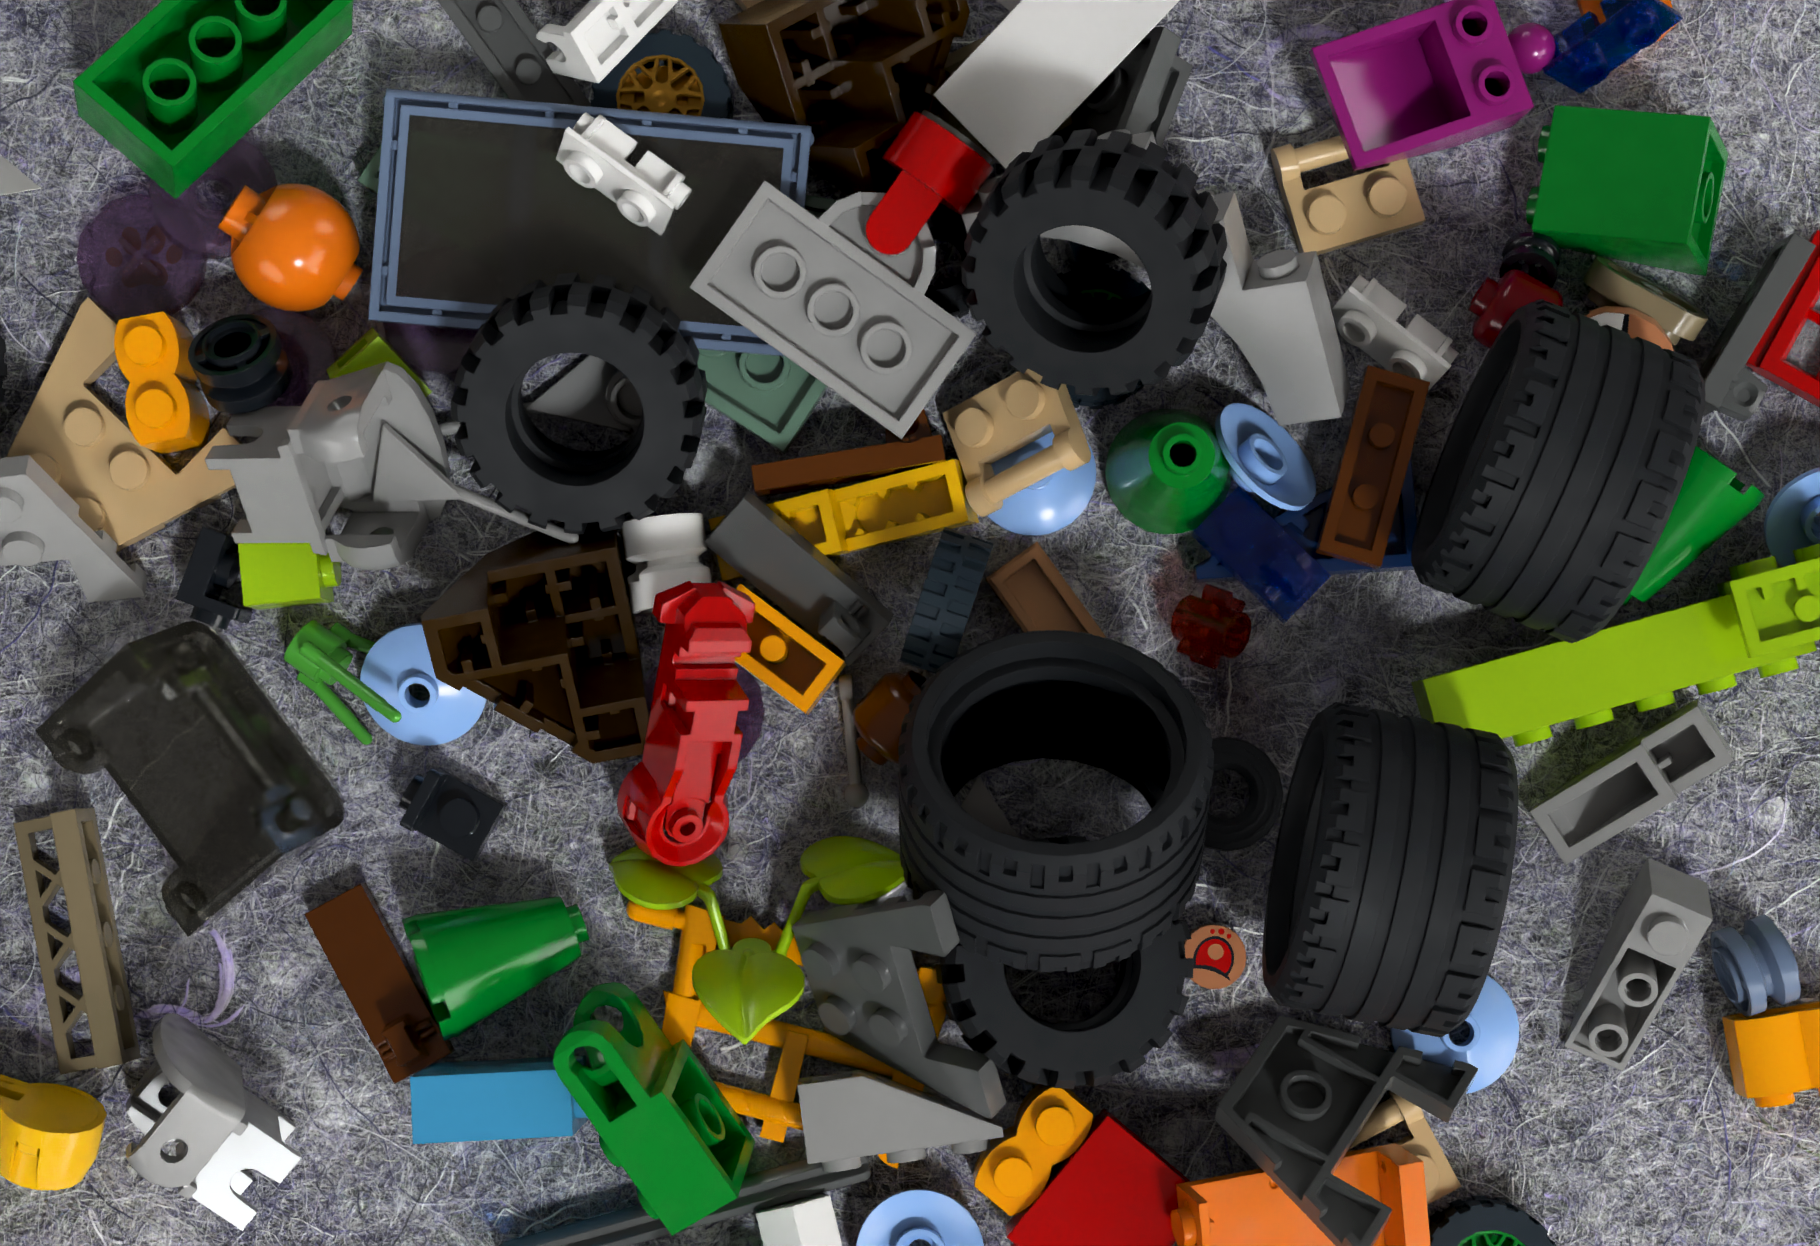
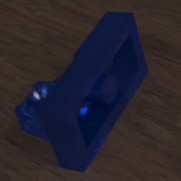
(1261, 555)

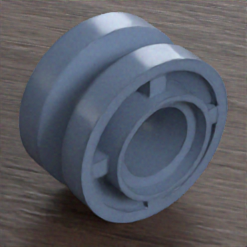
(1755, 965)

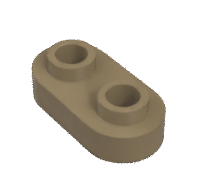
(1621, 287)

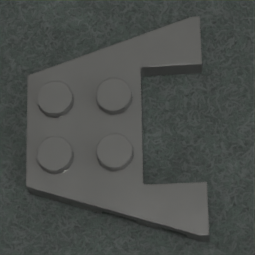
(874, 998)
(1308, 1101)

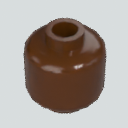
(881, 714)

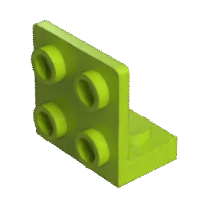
(1776, 603)

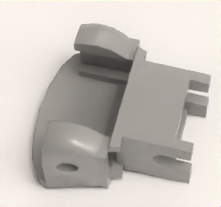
(328, 459)

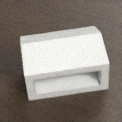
(800, 1223)

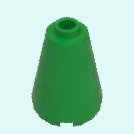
(1155, 490)
(1702, 514)
(490, 955)

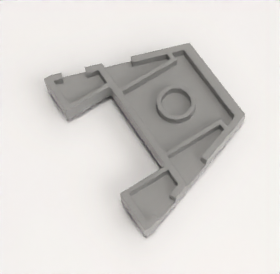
(43, 525)

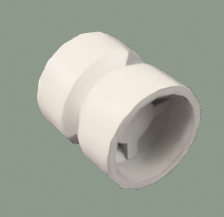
(664, 555)

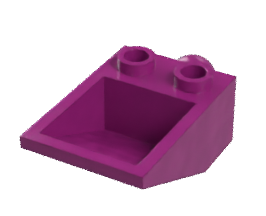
(1429, 80)

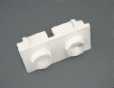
(596, 158)
(1368, 320)

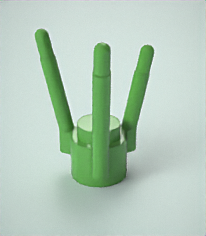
(322, 658)

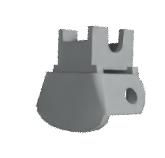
(212, 1118)

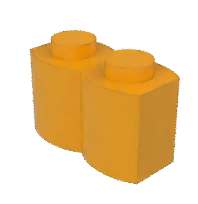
(162, 398)
(1774, 1053)
(1044, 1132)

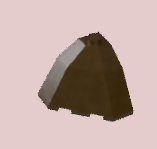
(846, 72)
(548, 641)

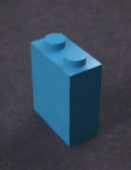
(492, 1101)

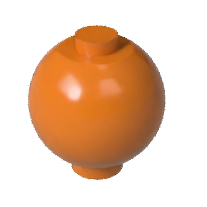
(292, 246)

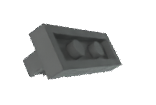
(511, 52)
(1727, 382)
(798, 578)

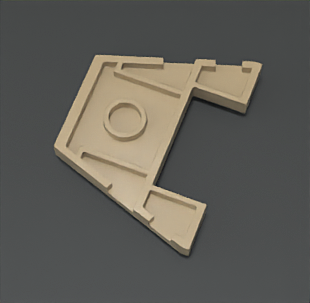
(94, 451)

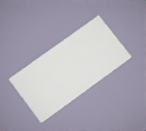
(1043, 68)

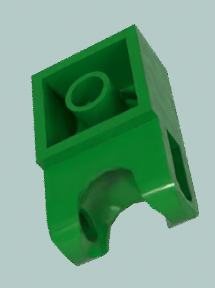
(654, 1110)

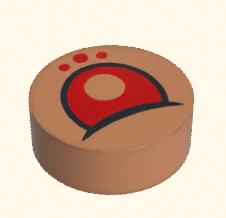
(1216, 954)

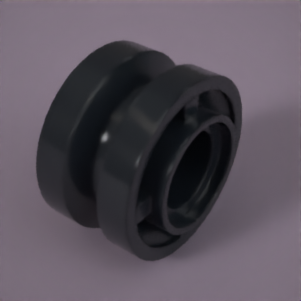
(240, 363)

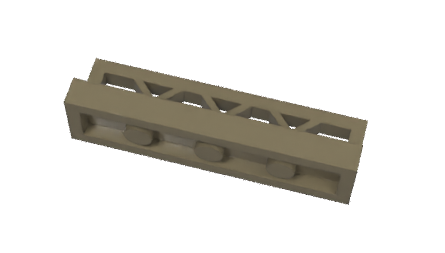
(91, 937)

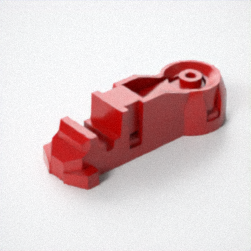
(692, 744)

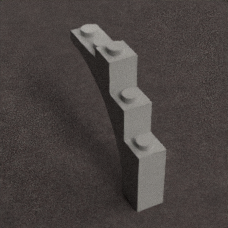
(1266, 305)

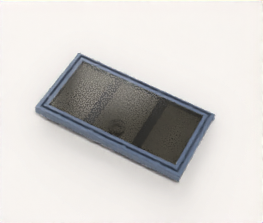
(485, 207)

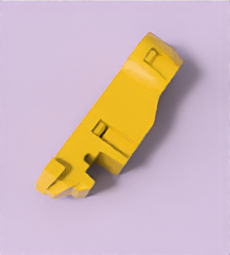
(47, 1133)

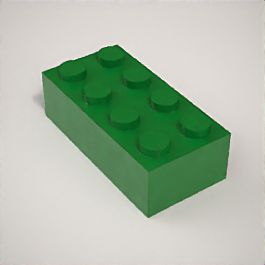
(203, 77)

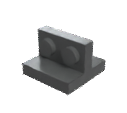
(1139, 92)

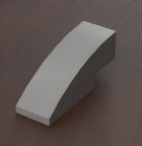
(1632, 782)

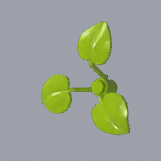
(749, 981)

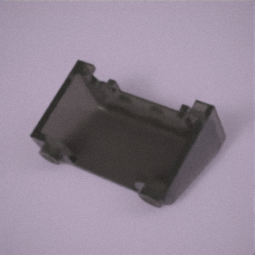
(199, 764)

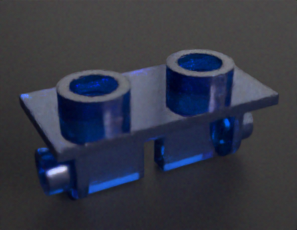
(1591, 50)

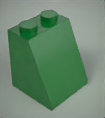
(1630, 186)

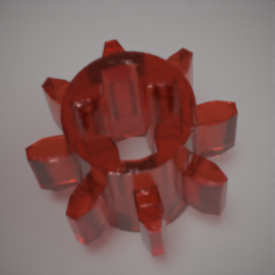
(1211, 626)

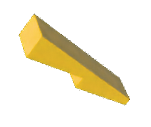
(875, 511)

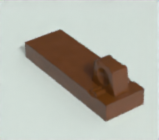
(913, 451)
(1372, 467)
(379, 982)

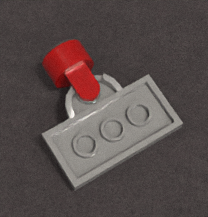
(852, 285)

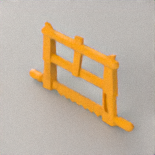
(686, 1012)

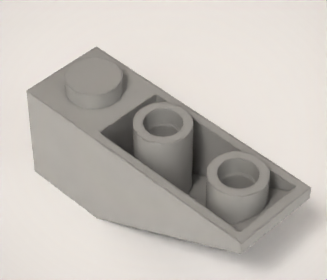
(1639, 962)
(871, 1115)

